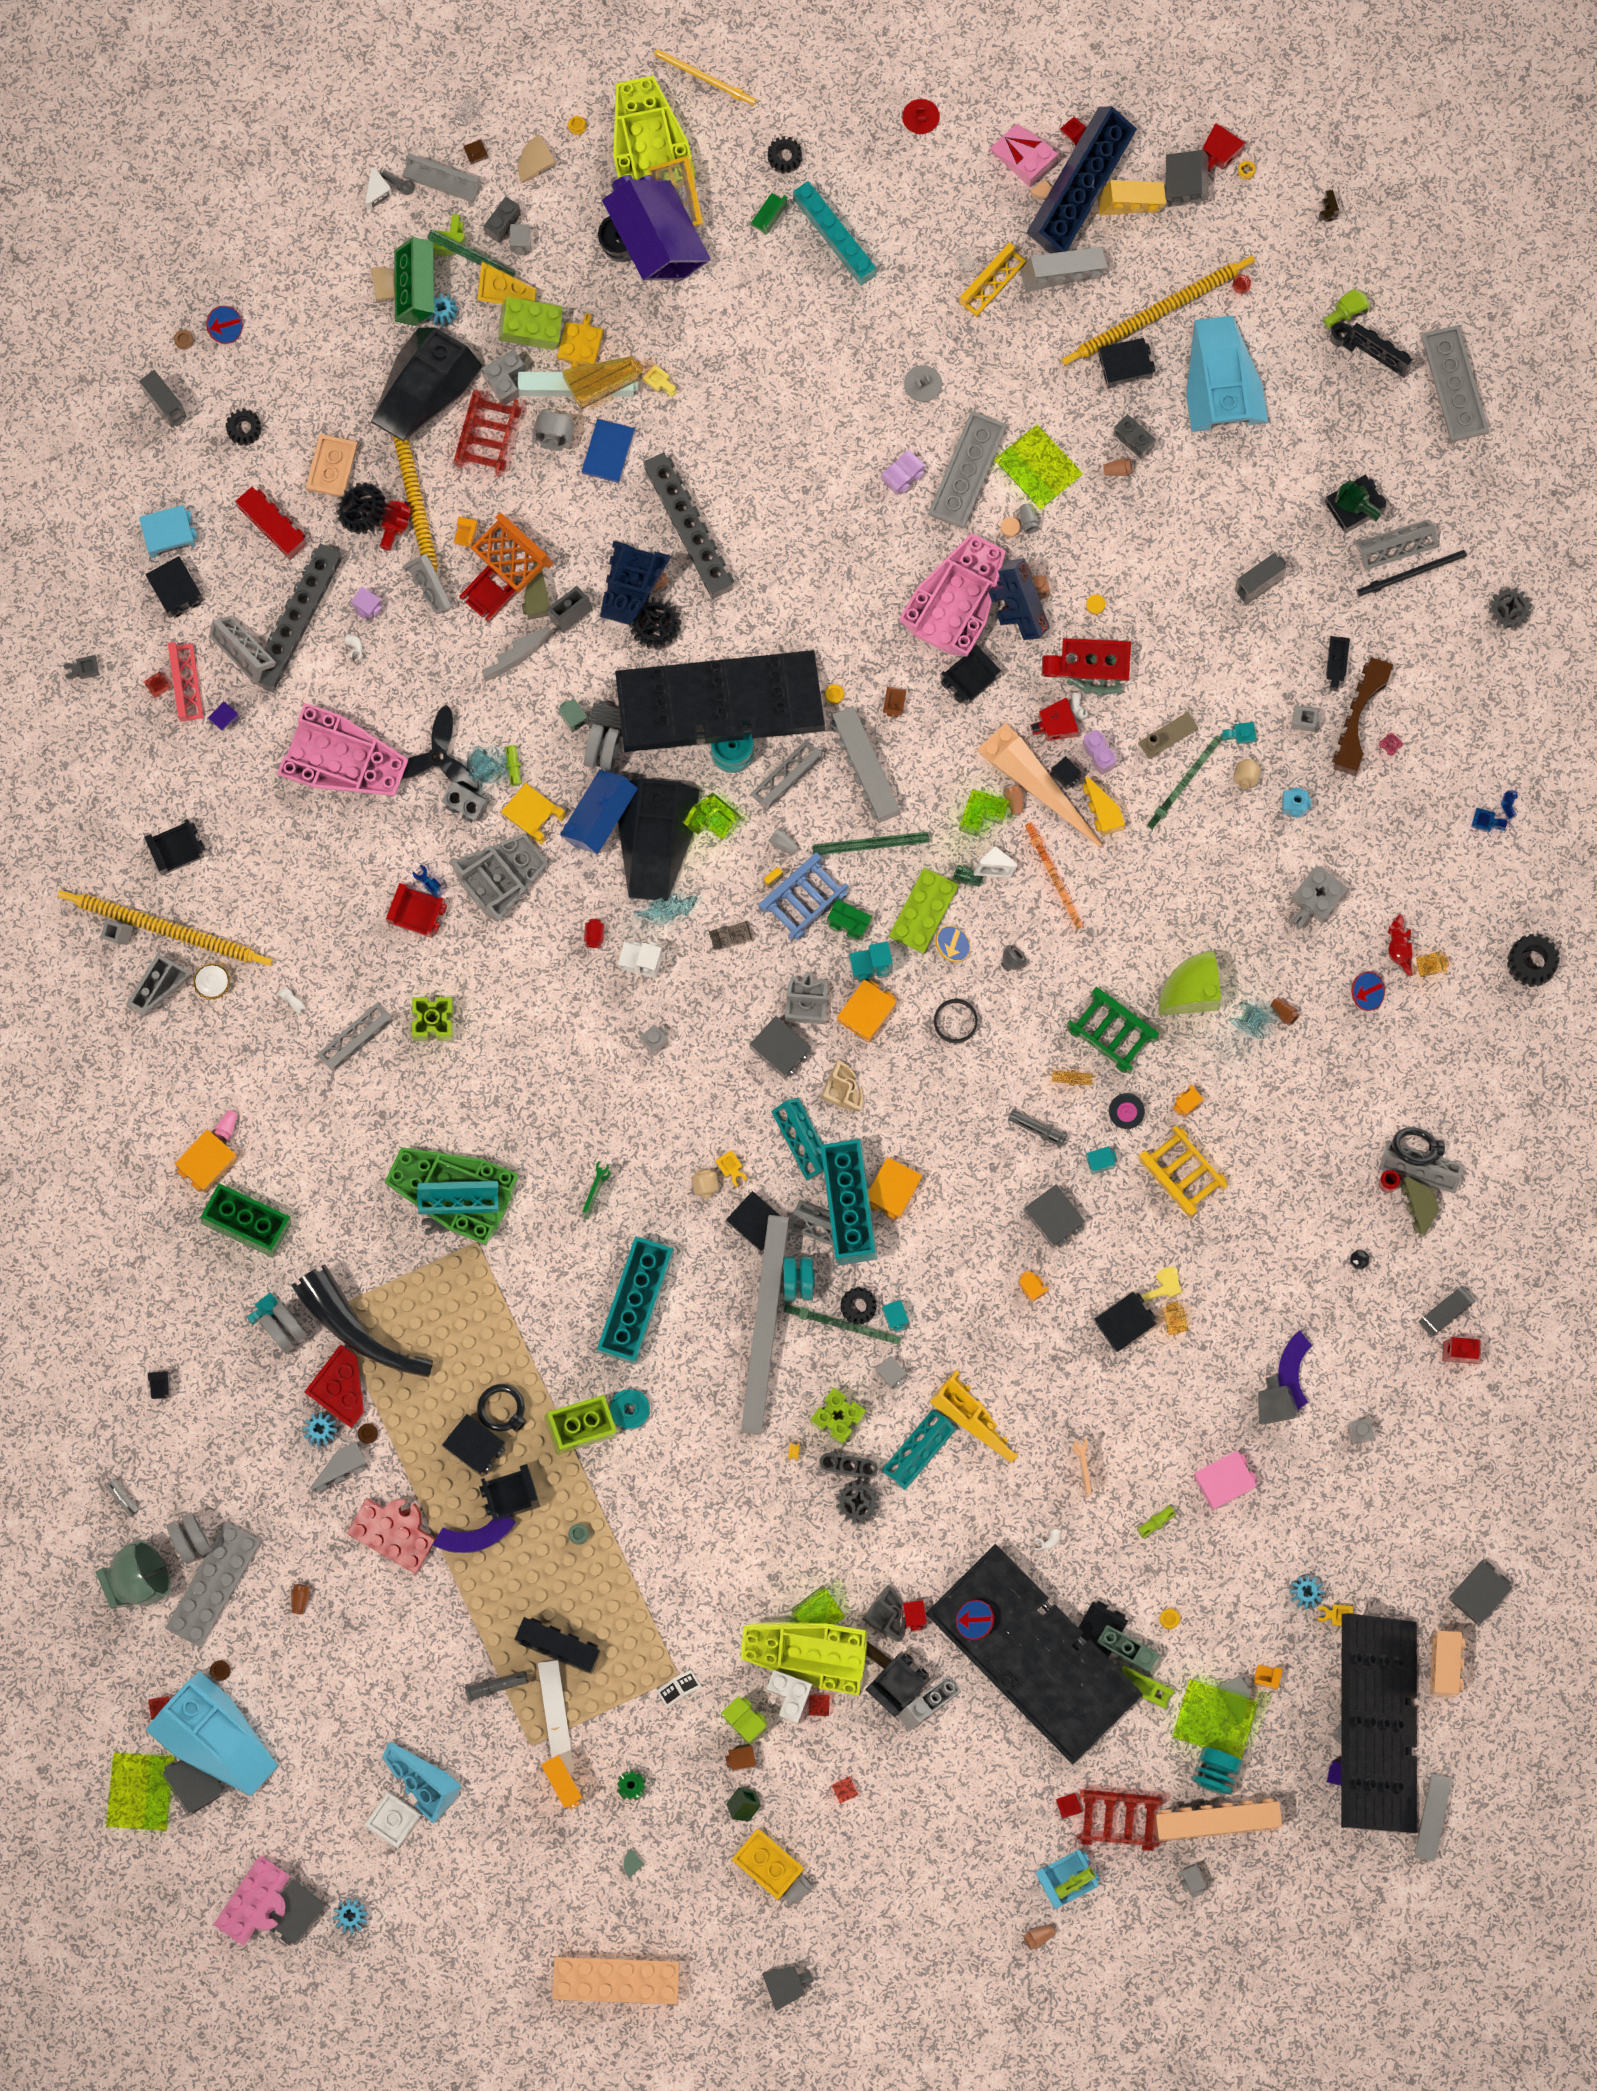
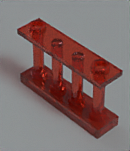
(472, 420)
(1130, 1802)

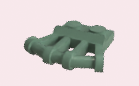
(1099, 690)

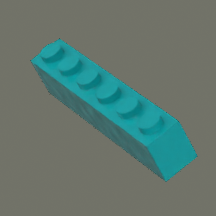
(834, 233)

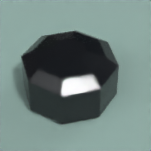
(1359, 1259)

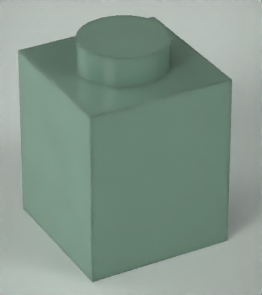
(572, 715)

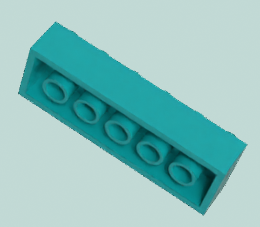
(849, 1202)
(635, 1300)

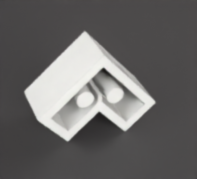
(641, 959)
(794, 1692)

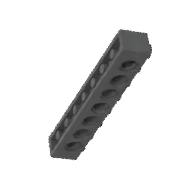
(662, 464)
(320, 555)

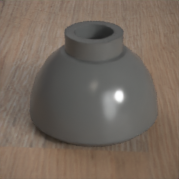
(1013, 958)

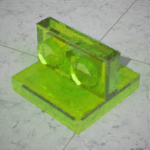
(818, 1608)

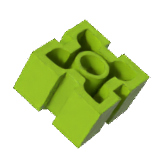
(424, 1010)
(836, 1404)
(744, 1720)

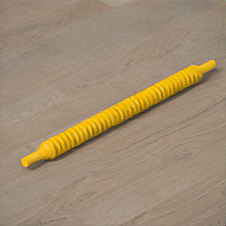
(1158, 310)
(415, 500)
(159, 926)

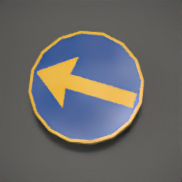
(952, 943)

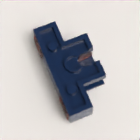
(1020, 600)

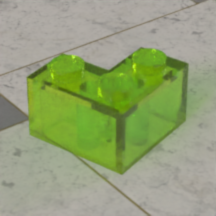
(981, 807)
(713, 814)

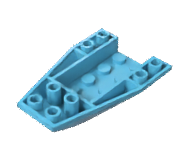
(1222, 377)
(212, 1735)

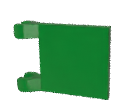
(595, 1189)

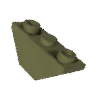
(1421, 1204)

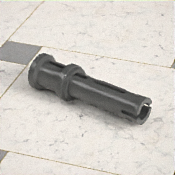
(1046, 1132)
(487, 1687)

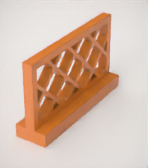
(524, 543)

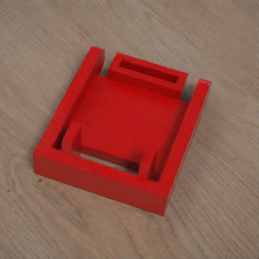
(486, 595)

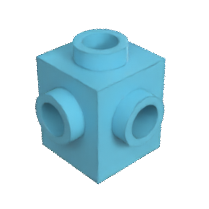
(1295, 802)

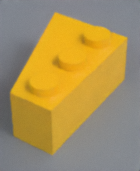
(1131, 197)

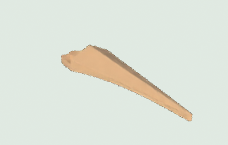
(1014, 759)

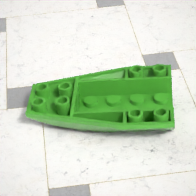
(422, 1166)

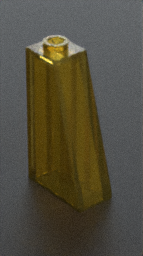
(601, 379)

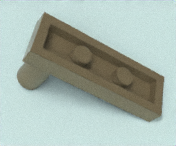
(1168, 735)

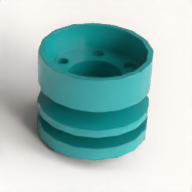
(1217, 1770)

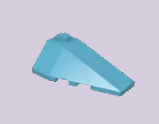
(429, 1785)

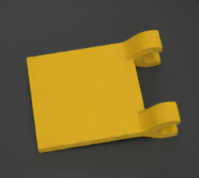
(530, 811)

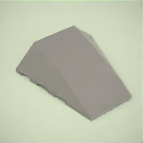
(499, 874)

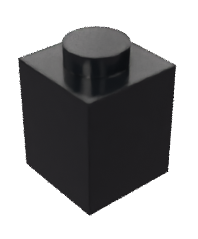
(1066, 773)

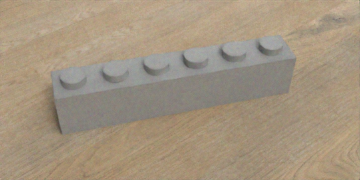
(866, 765)

